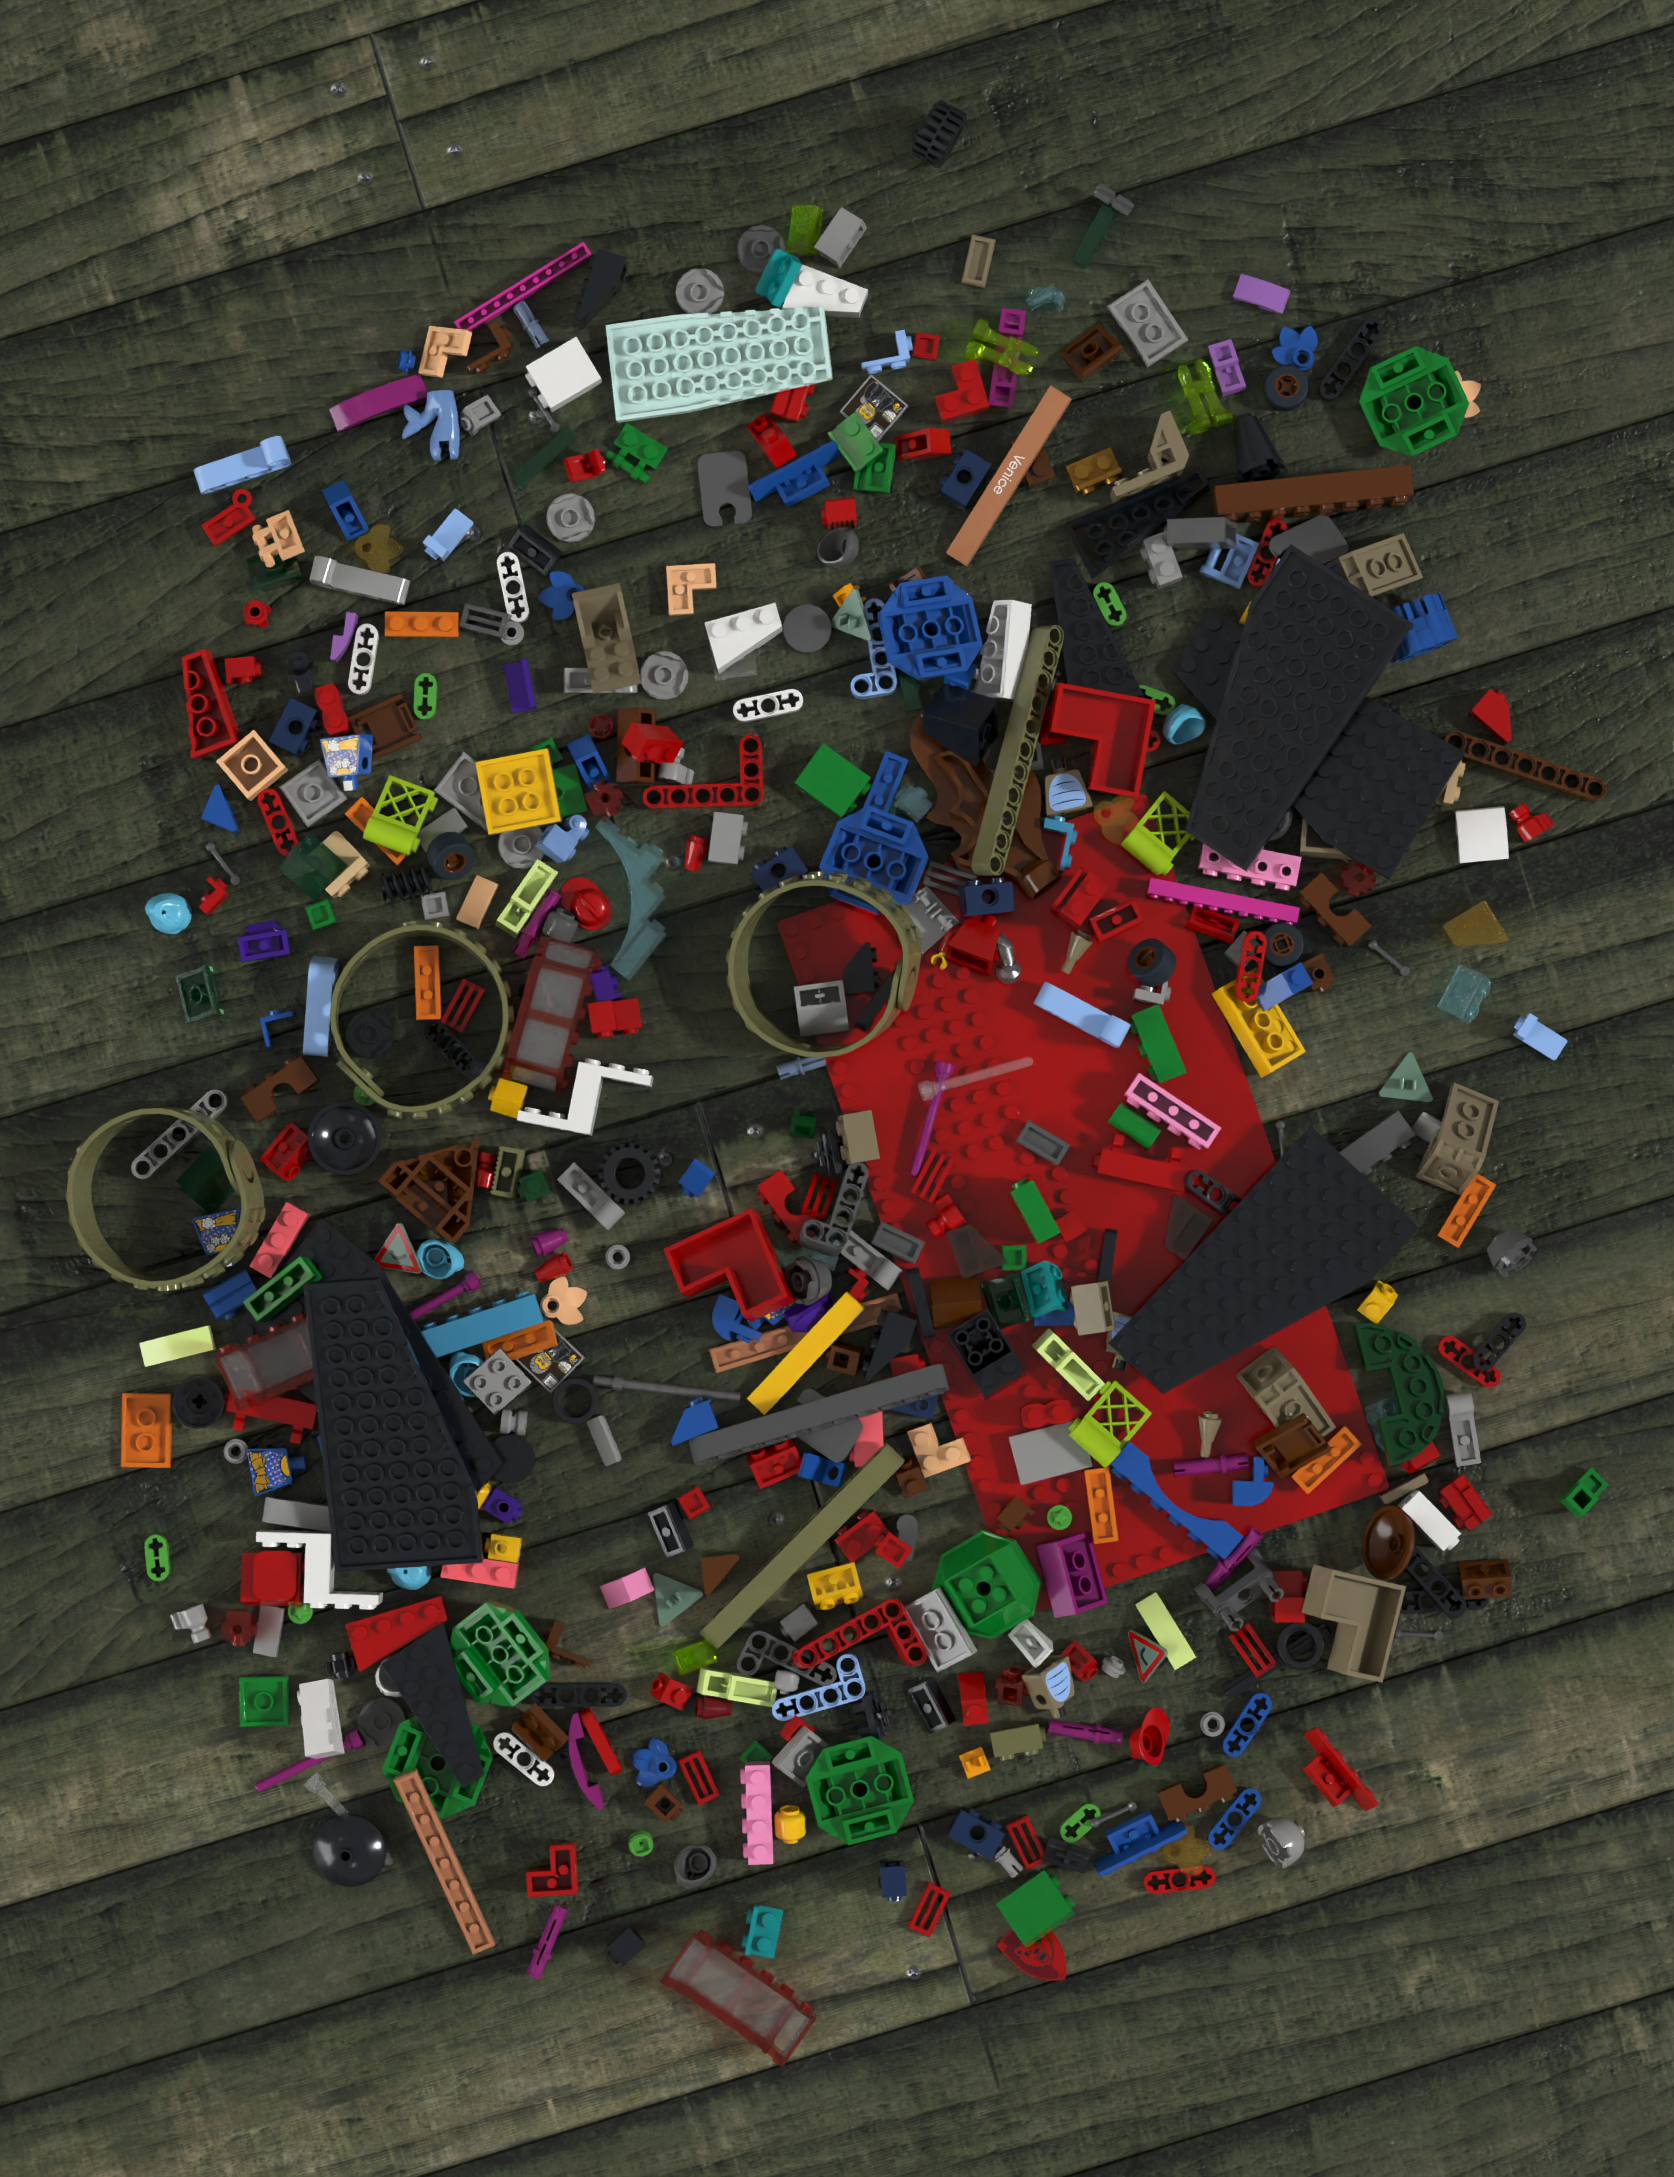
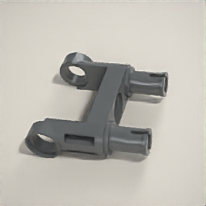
(1228, 1603)

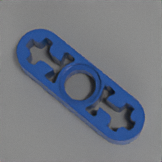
(1257, 1723)
(1241, 1800)

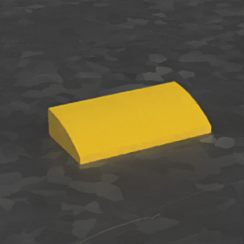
(1263, 1034)

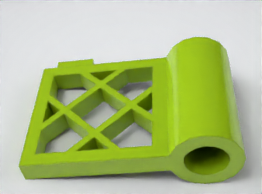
(394, 833)
(1147, 847)
(1097, 1439)

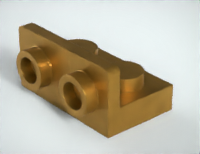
(1094, 471)

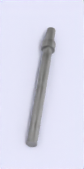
(619, 1383)

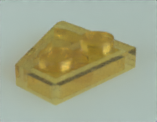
(1475, 927)

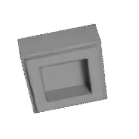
(435, 905)

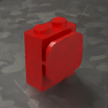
(1079, 897)
(272, 1579)

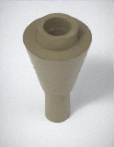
(1078, 944)
(1208, 1425)

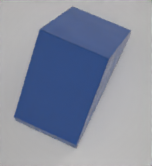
(219, 811)

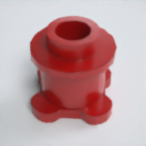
(261, 619)

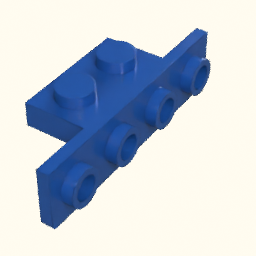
(798, 478)
(1136, 1839)

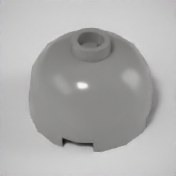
(1283, 1840)

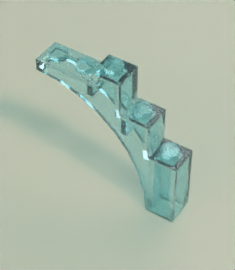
(640, 866)

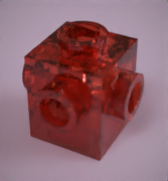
(595, 799)
(1351, 885)
(243, 1618)
(1011, 1687)

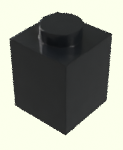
(625, 1946)

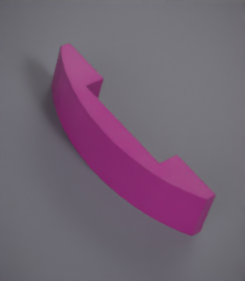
(1003, 379)
(378, 401)
(592, 1791)

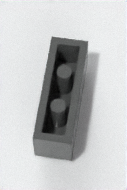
(1378, 1143)

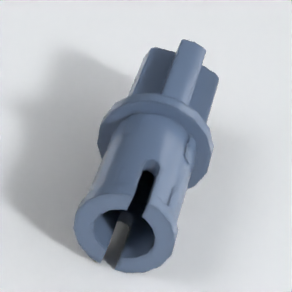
(530, 324)
(799, 1066)

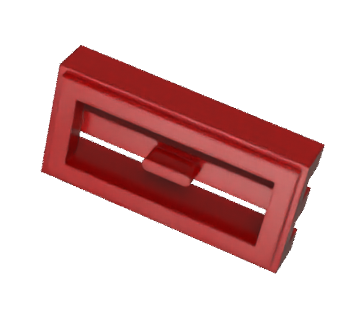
(1212, 927)
(464, 983)
(824, 1182)
(923, 1194)
(1241, 1633)
(690, 1758)
(1017, 1823)
(938, 1890)

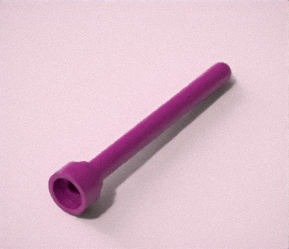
(942, 1072)
(468, 1283)
(351, 1741)

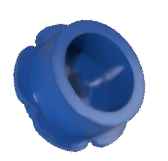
(406, 361)

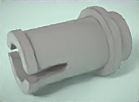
(1006, 1859)

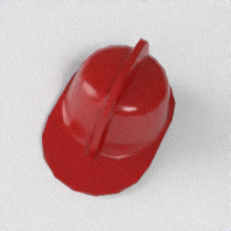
(587, 903)
(1150, 1739)

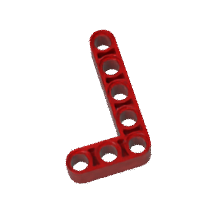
(715, 790)
(860, 1632)

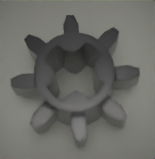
(341, 1665)

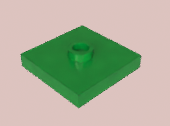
(569, 791)
(264, 1701)

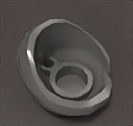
(838, 547)
(695, 1859)

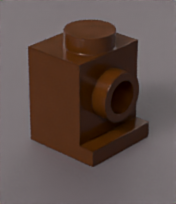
(1319, 963)
(845, 1365)
(1013, 1515)
(654, 1800)

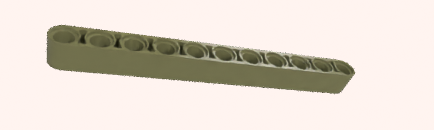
(1017, 750)
(802, 1545)

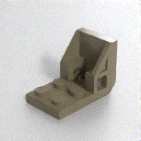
(1165, 445)
(1379, 566)
(606, 638)
(1461, 1140)
(1282, 1391)

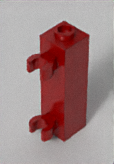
(1141, 1169)
(280, 1409)

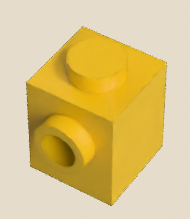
(507, 1097)
(503, 1547)

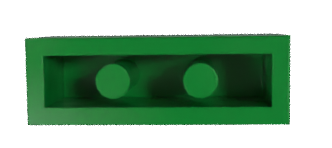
(1156, 1044)
(282, 1289)

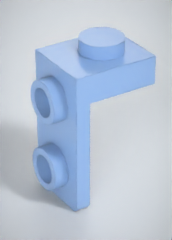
(903, 344)
(447, 535)
(1539, 1036)

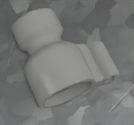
(675, 772)
(193, 1619)

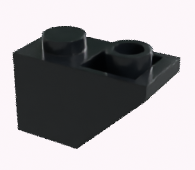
(859, 972)

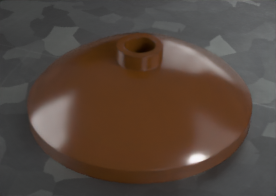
(1388, 1542)

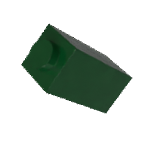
(534, 1186)

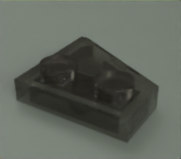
(1185, 1227)
(973, 1252)

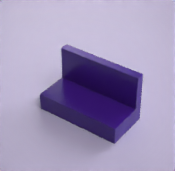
(520, 686)

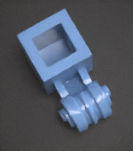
(561, 844)

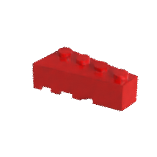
(208, 708)
(390, 1630)

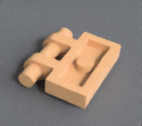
(285, 535)

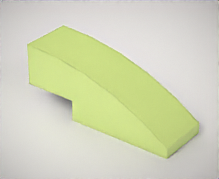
(526, 898)
(177, 1346)
(1068, 1364)
(1165, 1630)
(736, 1687)

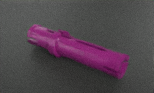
(532, 929)
(1211, 1465)
(1226, 1567)
(1085, 1732)
(535, 1970)

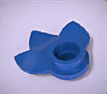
(1296, 344)
(559, 595)
(649, 1763)

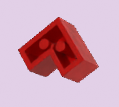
(967, 399)
(615, 1016)
(1291, 1605)
(560, 1878)

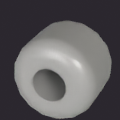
(786, 1681)

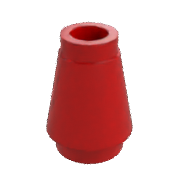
(695, 852)
(555, 1267)

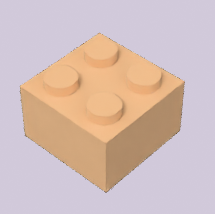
(252, 765)

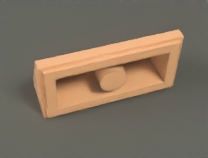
(477, 902)

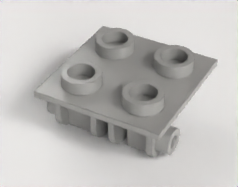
(930, 917)
(497, 1381)

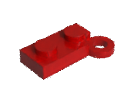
(230, 520)

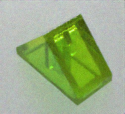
(694, 1656)

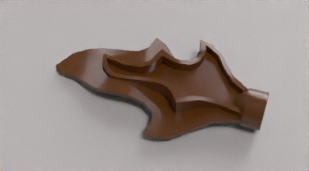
(962, 803)

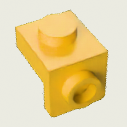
(1378, 1302)

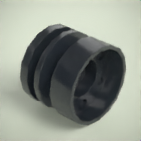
(187, 1409)

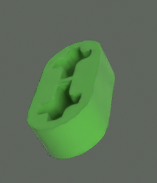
(1114, 602)
(1159, 696)
(431, 697)
(151, 1557)
(1075, 1818)

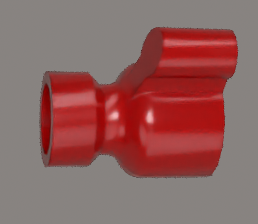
(1528, 825)
(484, 1170)
(948, 1218)

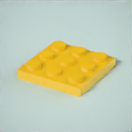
(518, 791)

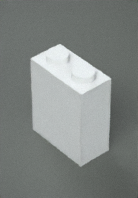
(562, 375)
(1430, 1520)

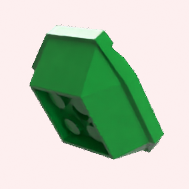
(1408, 376)
(1007, 1571)
(485, 1668)
(415, 1749)
(864, 1816)

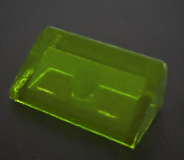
(804, 230)

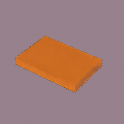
(146, 1430)

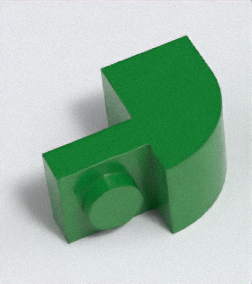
(1583, 1493)

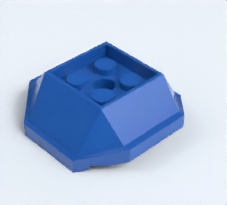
(946, 611)
(881, 836)

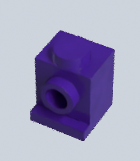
(605, 985)
(493, 1506)

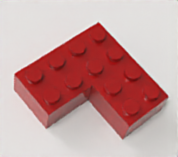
(1117, 725)
(737, 1253)

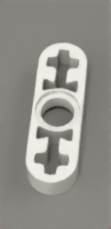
(503, 571)
(355, 676)
(784, 696)
(504, 1753)

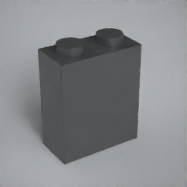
(1201, 533)

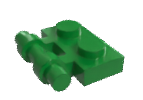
(640, 447)

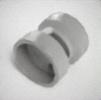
(513, 1422)

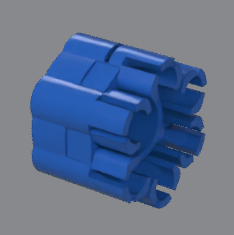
(1430, 629)

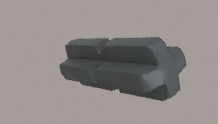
(1118, 202)

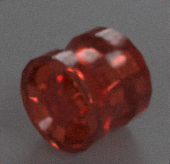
(599, 723)

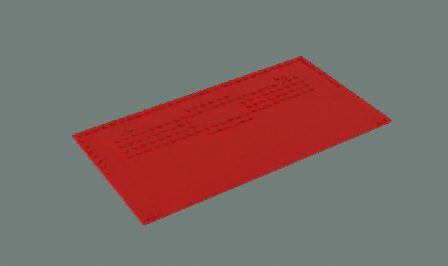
(1072, 1093)

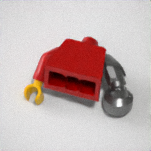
(976, 946)

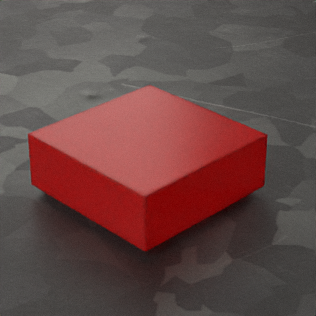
(925, 346)
(1070, 1226)
(693, 1502)

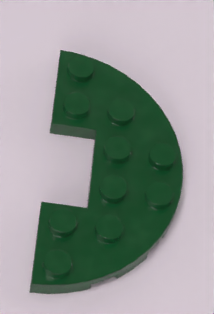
(1415, 1387)

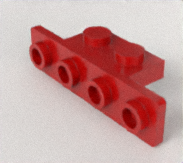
(1333, 1774)

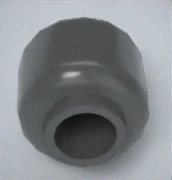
(560, 925)

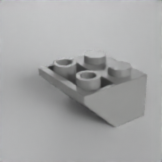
(821, 1008)

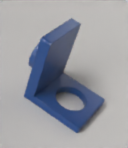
(961, 680)
(275, 1015)
(819, 1469)

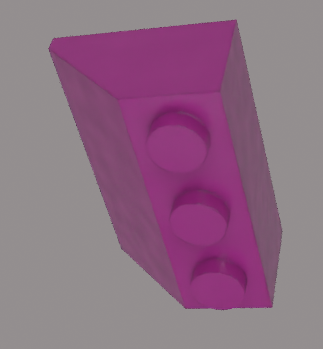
(1071, 1574)

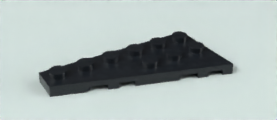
(1119, 527)
(1088, 644)
(434, 1693)

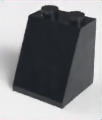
(962, 722)

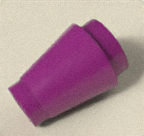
(548, 1241)

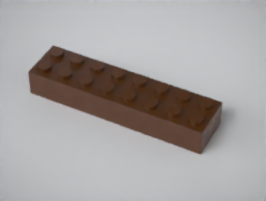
(1313, 494)

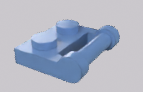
(1235, 564)

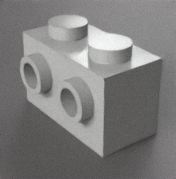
(1162, 561)
(726, 839)

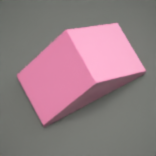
(627, 1588)

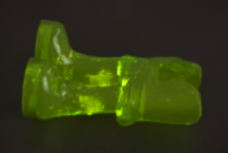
(1008, 358)
(1219, 415)

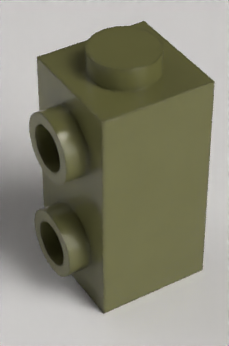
(1017, 1739)

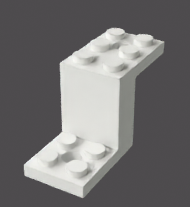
(585, 1097)
(319, 1569)

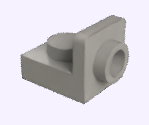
(478, 415)
(1148, 995)

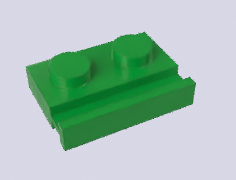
(856, 442)
(878, 474)

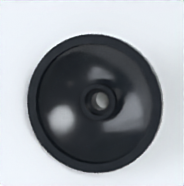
(357, 1124)
(357, 1837)

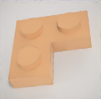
(440, 343)
(684, 579)
(935, 1457)

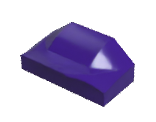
(263, 942)
(804, 1317)

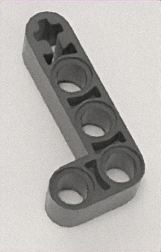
(841, 1208)
(768, 1652)

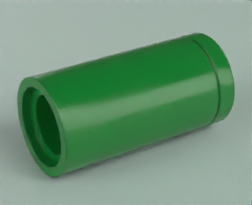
(1134, 1125)

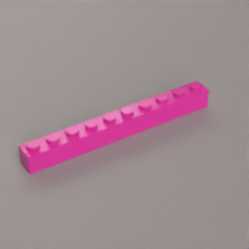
(524, 288)
(1221, 900)

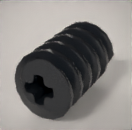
(406, 883)

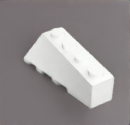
(1003, 650)

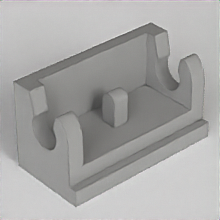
(840, 237)

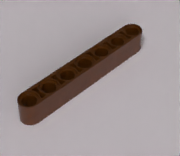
(1536, 766)

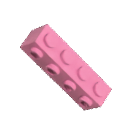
(1267, 868)
(1171, 1110)
(759, 1812)

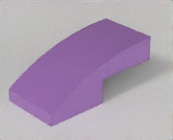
(1261, 293)
(1226, 367)
(341, 643)

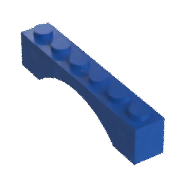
(1215, 1533)

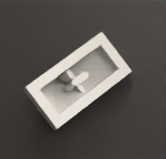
(1031, 1642)

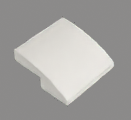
(1481, 834)

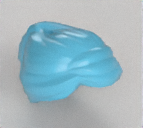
(1183, 724)
(175, 913)
(434, 1259)
(459, 1371)
(411, 1577)

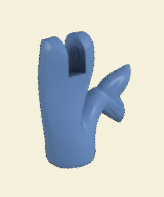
(440, 404)

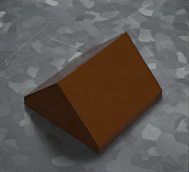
(1091, 352)
(954, 1301)
(716, 1567)

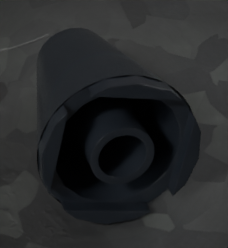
(1254, 451)

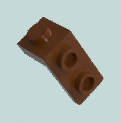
(501, 336)
(553, 1634)

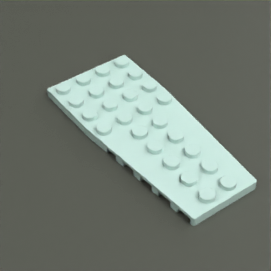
(714, 359)

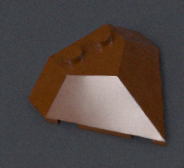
(437, 1188)

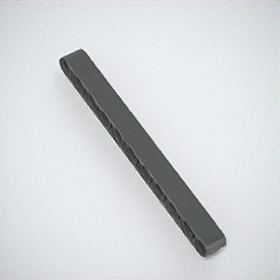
(819, 1415)

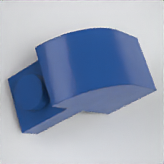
(728, 1320)
(1255, 1491)

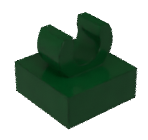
(802, 1125)

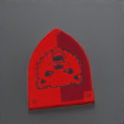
(1041, 1960)

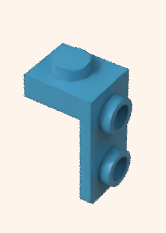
(1058, 825)

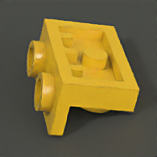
(835, 1586)

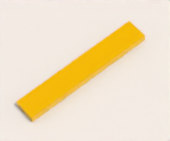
(805, 1353)

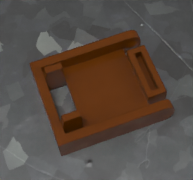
(388, 724)
(1296, 1441)

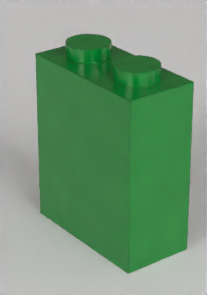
(833, 781)
(1034, 1211)
(1036, 1908)

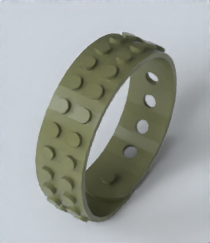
(903, 981)
(363, 1078)
(239, 1170)

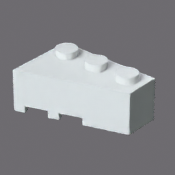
(818, 289)
(742, 633)
(320, 1719)

